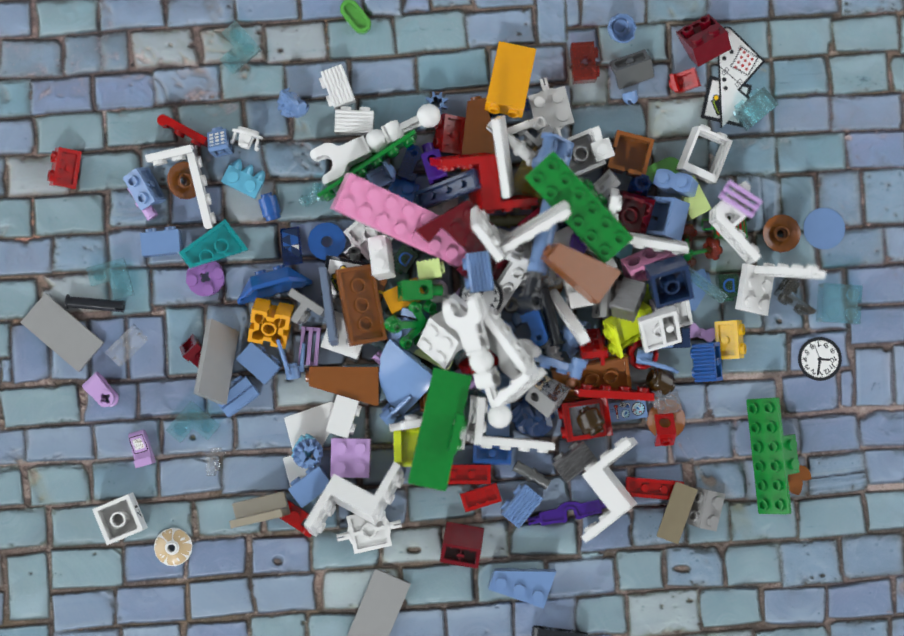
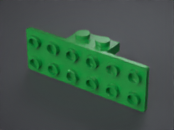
(372, 162)
(588, 209)
(440, 429)
(772, 455)

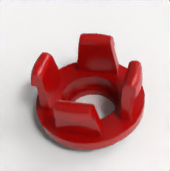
(631, 357)

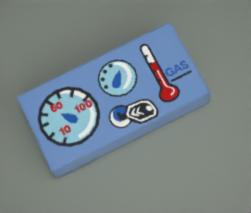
(627, 410)

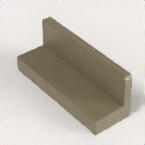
(260, 509)
(676, 512)

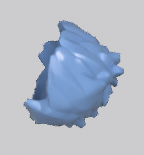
(291, 104)
(571, 345)

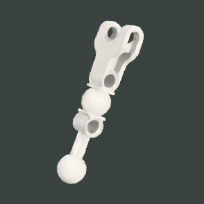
(376, 140)
(476, 344)
(505, 362)

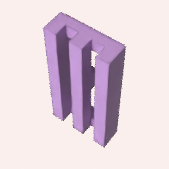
(744, 192)
(309, 347)

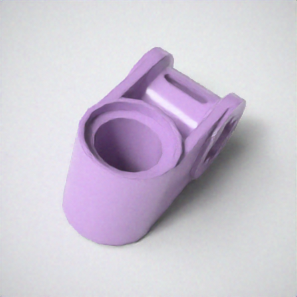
(98, 388)

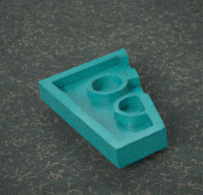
(213, 246)

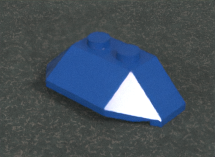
(272, 283)

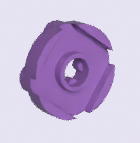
(208, 288)

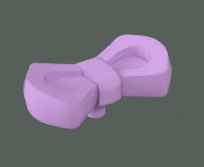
(708, 334)

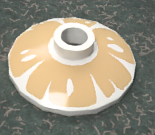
(182, 544)

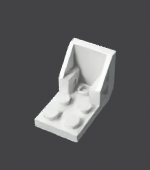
(726, 227)

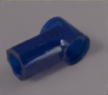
(639, 185)

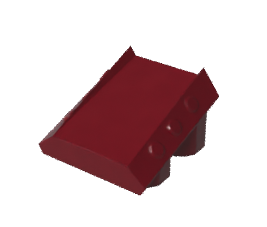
(635, 211)

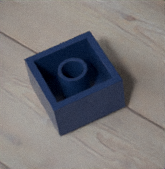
(669, 281)

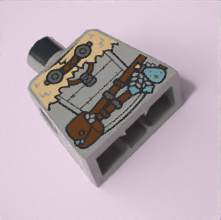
(547, 395)

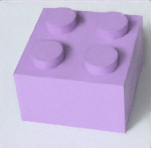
(351, 457)

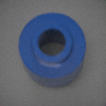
(269, 206)

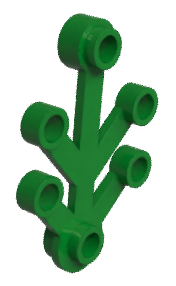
(395, 325)

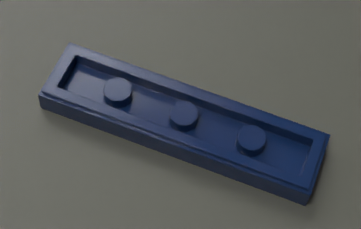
(448, 189)

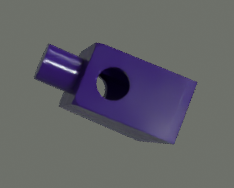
(433, 175)

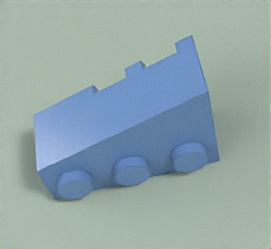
(523, 584)

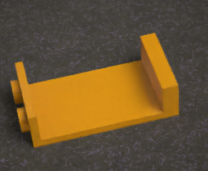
(510, 79)

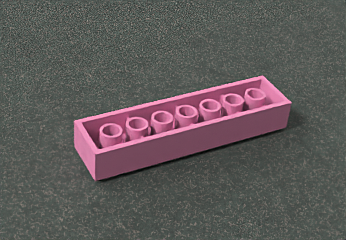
(394, 218)

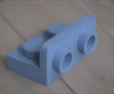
(144, 187)

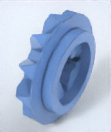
(307, 445)

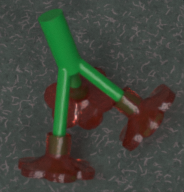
(711, 248)

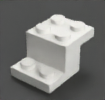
(664, 325)
(440, 339)

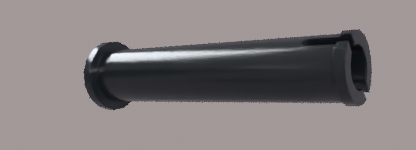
(94, 304)
(551, 319)

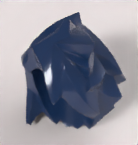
(530, 420)

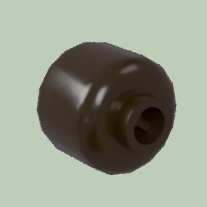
(660, 380)
(590, 420)

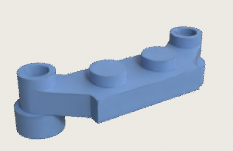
(575, 367)

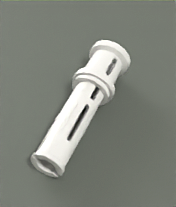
(519, 147)

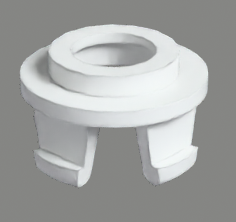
(246, 137)

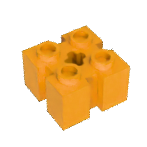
(270, 322)

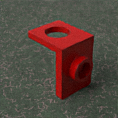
(667, 435)

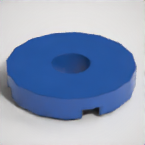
(321, 231)

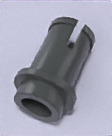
(355, 254)

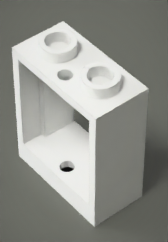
(724, 146)

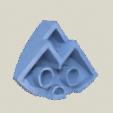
(402, 376)

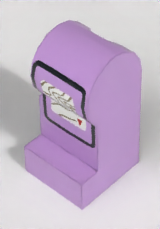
(141, 448)

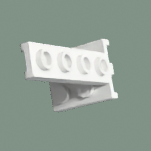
(199, 180)
(639, 240)
(499, 245)
(515, 270)
(757, 284)
(522, 360)
(477, 426)

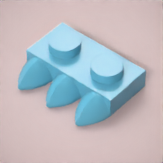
(244, 180)

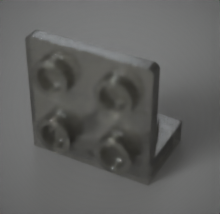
(785, 297)

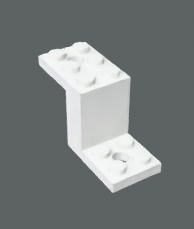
(608, 488)
(355, 500)

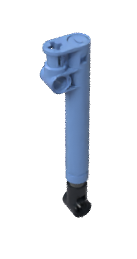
(531, 297)

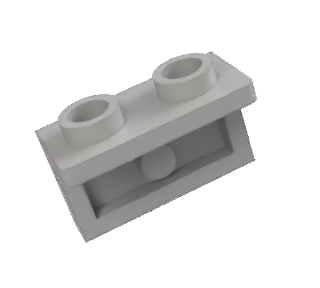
(535, 144)
(706, 509)

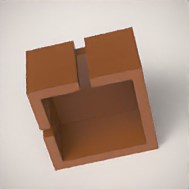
(631, 154)

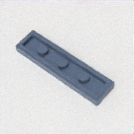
(328, 306)

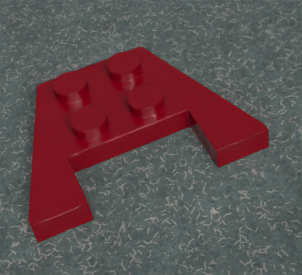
(457, 225)

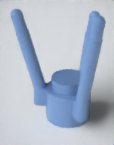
(646, 359)
(292, 370)
(391, 415)

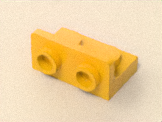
(731, 338)

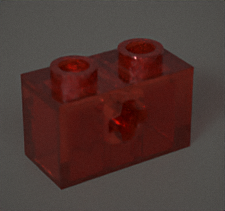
(582, 51)

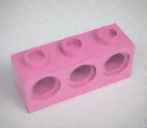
(634, 264)

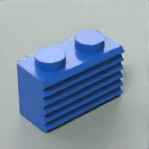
(706, 362)

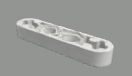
(569, 318)

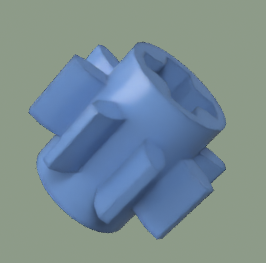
(439, 98)

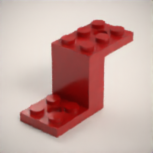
(488, 196)

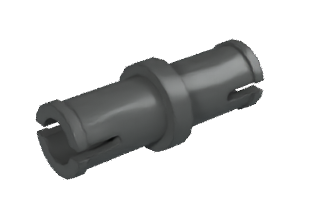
(531, 474)

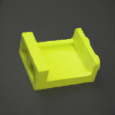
(623, 333)
(405, 445)

